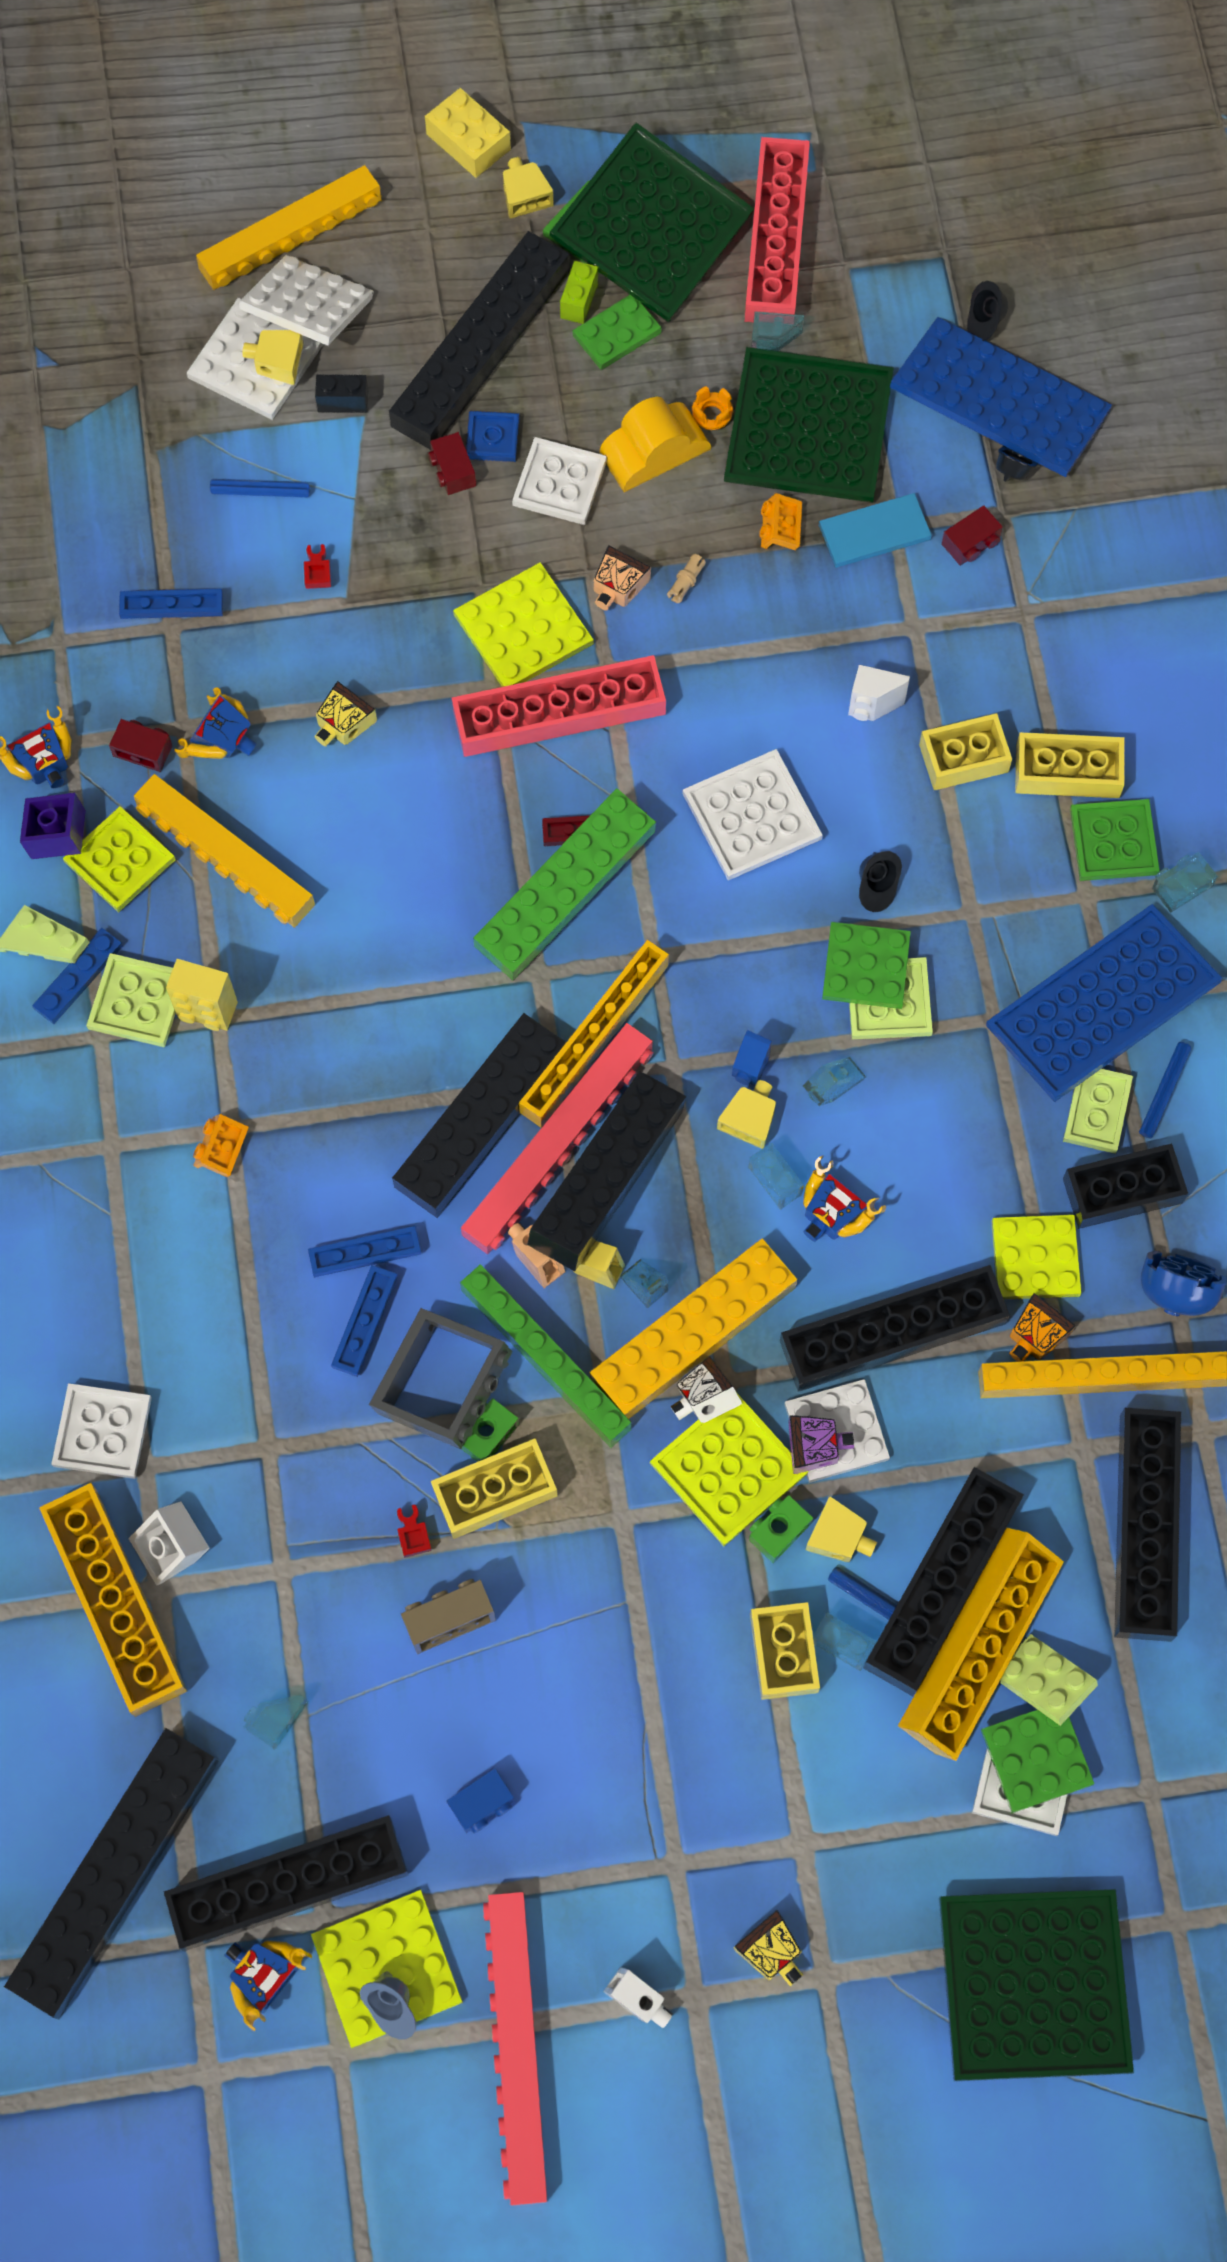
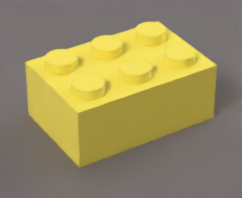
(467, 132)
(965, 751)
(201, 995)
(784, 1651)

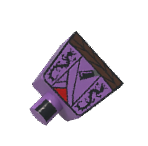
(816, 1442)

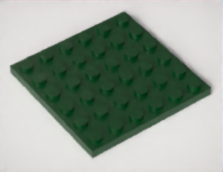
(651, 222)
(809, 424)
(1035, 1985)

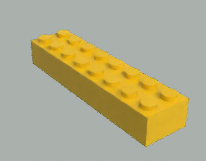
(694, 1329)
(113, 1600)
(981, 1643)

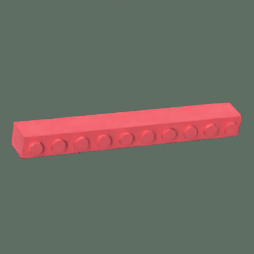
(557, 1138)
(517, 2049)

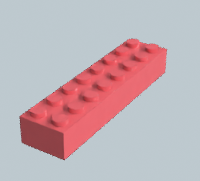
(777, 227)
(559, 706)

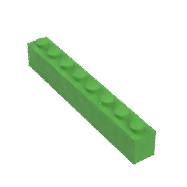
(545, 1356)

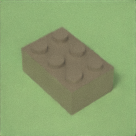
(448, 1615)

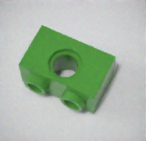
(504, 1425)
(773, 1543)

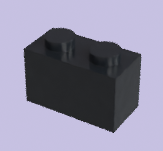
(341, 393)

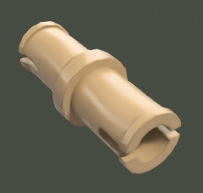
(686, 578)

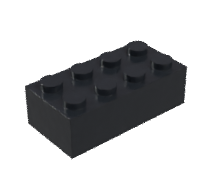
(1125, 1186)

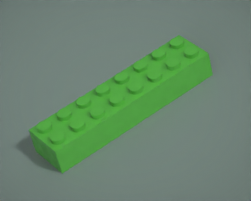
(564, 884)

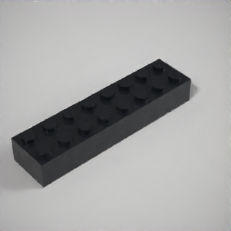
(477, 1117)
(606, 1171)
(894, 1328)
(1148, 1525)
(943, 1581)
(285, 1883)

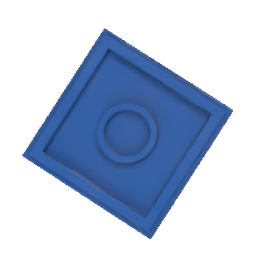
(492, 436)

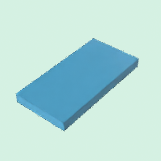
(875, 530)

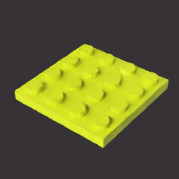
(523, 626)
(728, 1470)
(390, 1939)

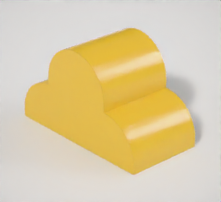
(652, 442)

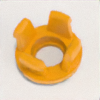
(712, 399)

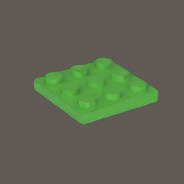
(1114, 840)
(866, 965)
(1036, 1759)

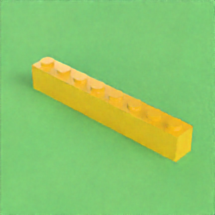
(289, 227)
(223, 850)
(594, 1034)

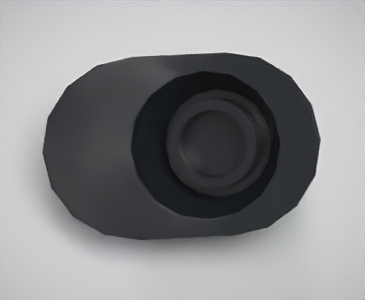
(986, 310)
(1013, 464)
(879, 880)

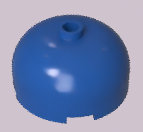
(1179, 1294)

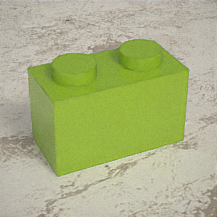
(579, 292)

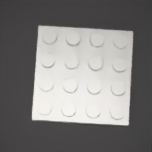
(306, 299)
(229, 374)
(752, 814)

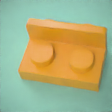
(781, 522)
(220, 1144)

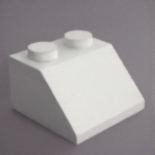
(877, 693)
(168, 1542)

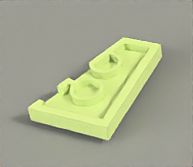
(42, 936)

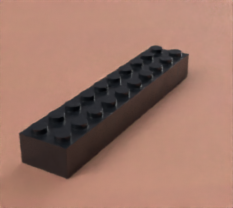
(479, 340)
(111, 1874)

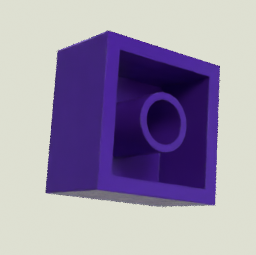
(52, 826)

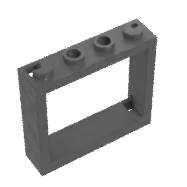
(406, 1360)

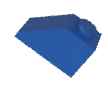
(751, 1059)

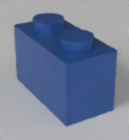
(481, 1801)

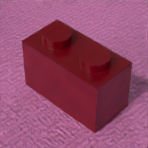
(453, 464)
(972, 535)
(141, 744)

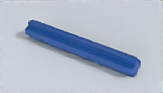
(259, 488)
(1165, 1090)
(862, 1592)

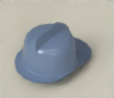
(388, 2004)

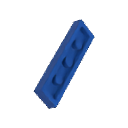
(171, 603)
(77, 976)
(364, 1251)
(364, 1320)

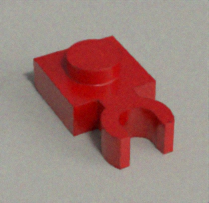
(317, 569)
(413, 1536)

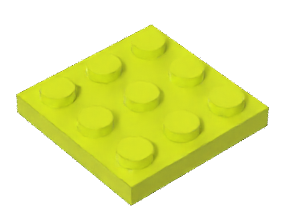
(119, 859)
(1036, 1256)

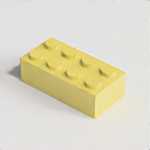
(1069, 765)
(494, 1488)

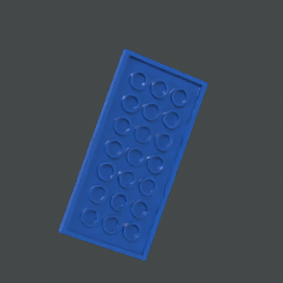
(1001, 396)
(1103, 1002)

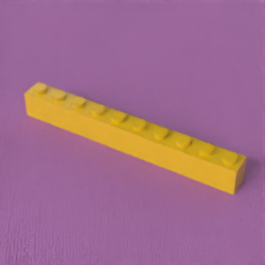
(1103, 1375)

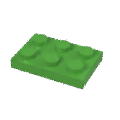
(616, 331)

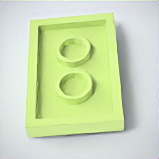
(1098, 1111)
(1047, 1680)

